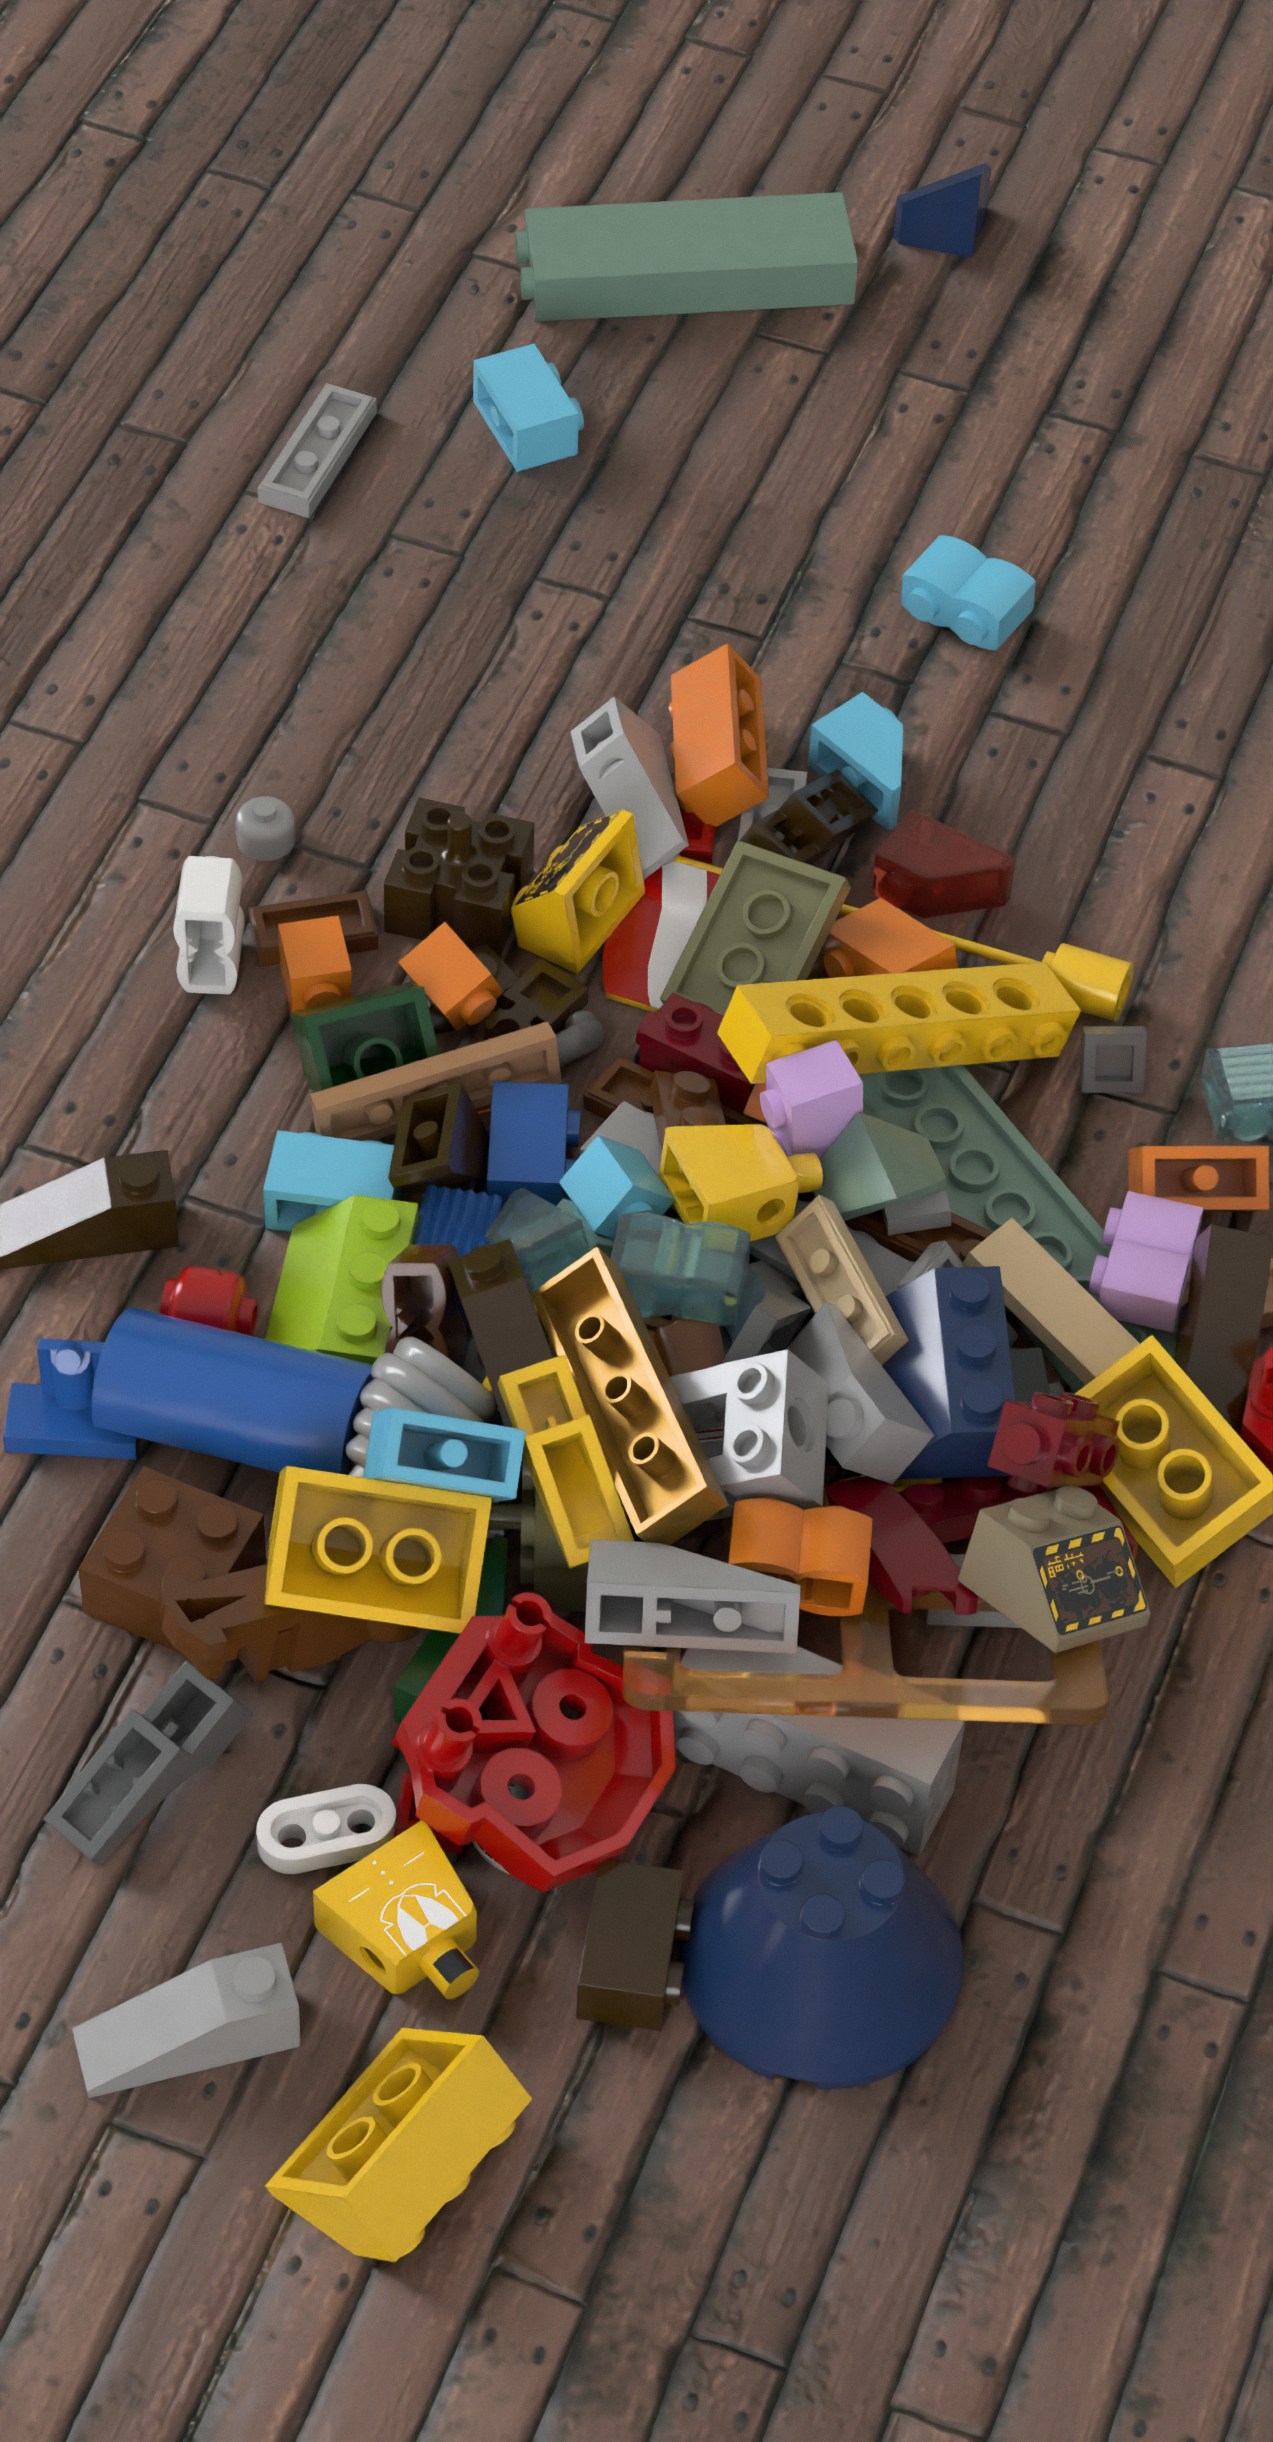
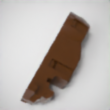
(229, 1619)

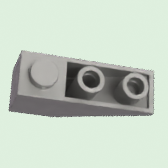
(630, 772)

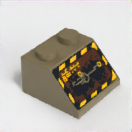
(1056, 1568)

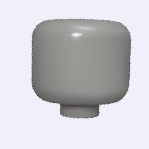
(265, 828)

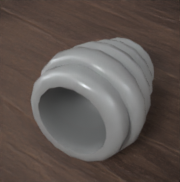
(418, 1381)

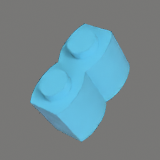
(968, 592)

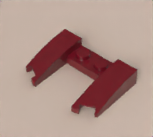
(914, 1523)

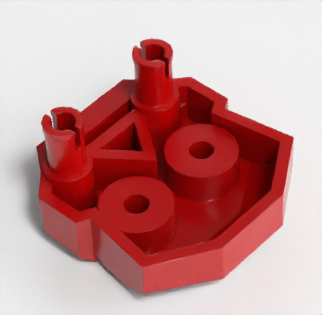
(583, 1776)

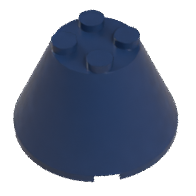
(822, 1954)

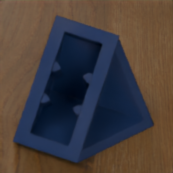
(945, 213)

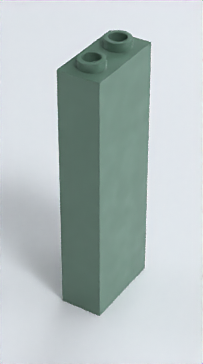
(687, 256)

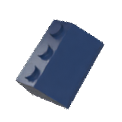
(954, 1367)

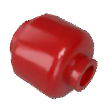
(211, 1299)

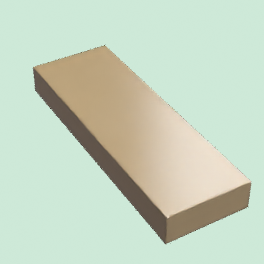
(835, 1271)
(1053, 1302)

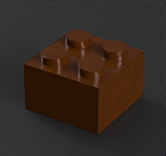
(161, 1532)

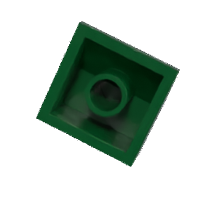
(363, 1035)

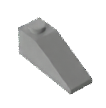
(868, 1416)
(685, 1601)
(193, 2023)

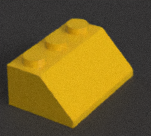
(376, 1550)
(402, 2141)

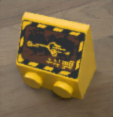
(581, 893)

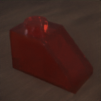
(940, 870)

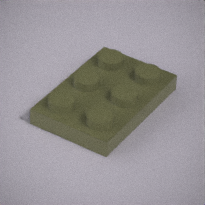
(757, 926)

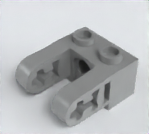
(772, 1427)

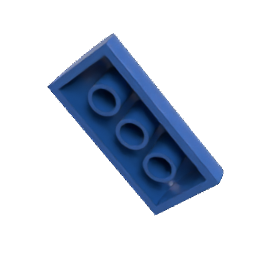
(227, 1393)

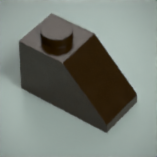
(438, 1141)

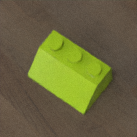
(335, 1277)

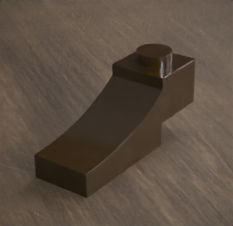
(812, 820)

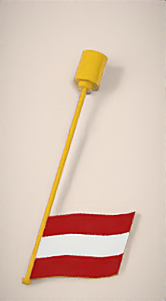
(656, 930)

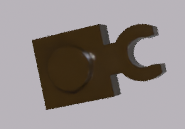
(535, 998)

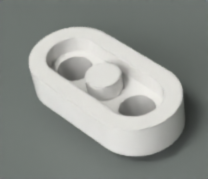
(324, 1826)

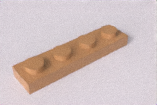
(373, 1104)

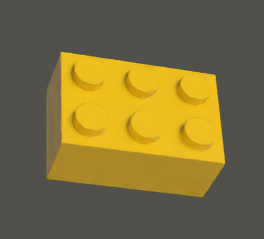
(1180, 1467)

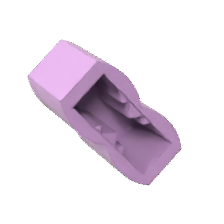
(1147, 1260)

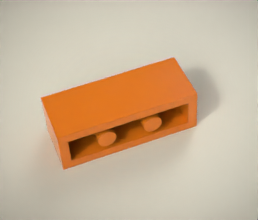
(718, 737)

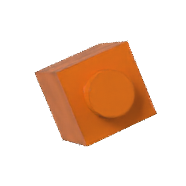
(314, 962)
(452, 978)

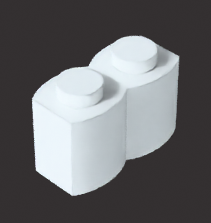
(209, 925)

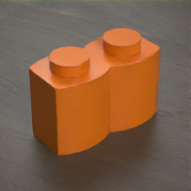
(814, 1547)

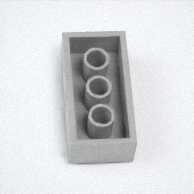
(882, 1768)

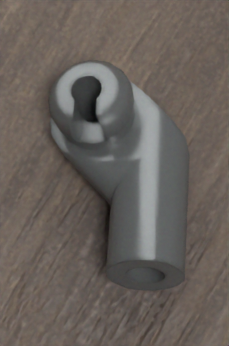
(581, 1037)

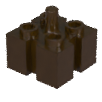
(458, 875)

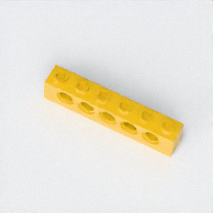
(904, 1018)

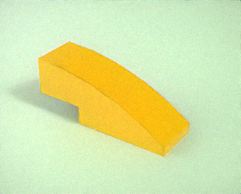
(564, 1457)

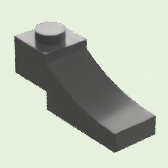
(767, 1313)
(146, 1761)

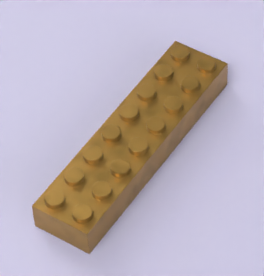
(629, 1399)

